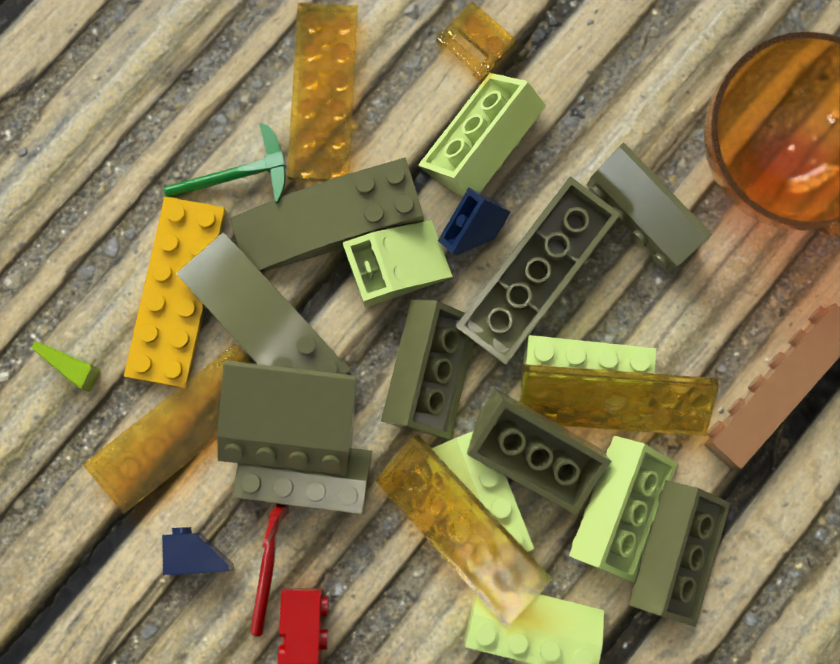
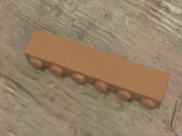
(779, 391)

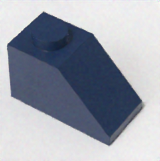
(473, 223)
(191, 554)

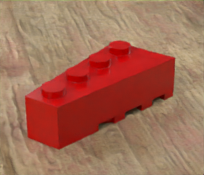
(302, 626)

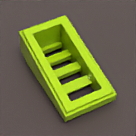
(77, 371)

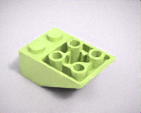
(396, 261)

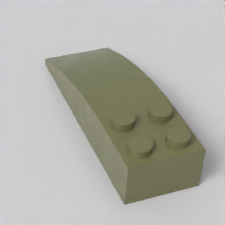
(327, 215)
(537, 270)
(256, 310)

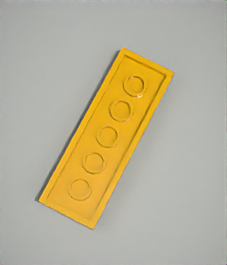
(168, 310)

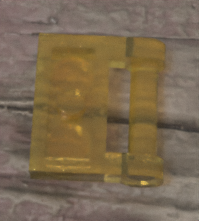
(483, 34)

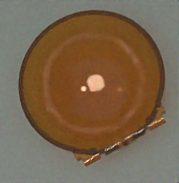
(778, 133)

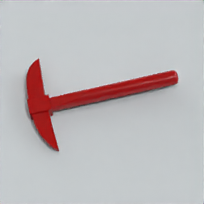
(266, 570)

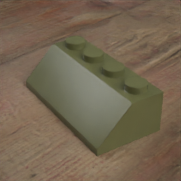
(648, 208)
(428, 370)
(536, 452)
(307, 488)
(680, 553)

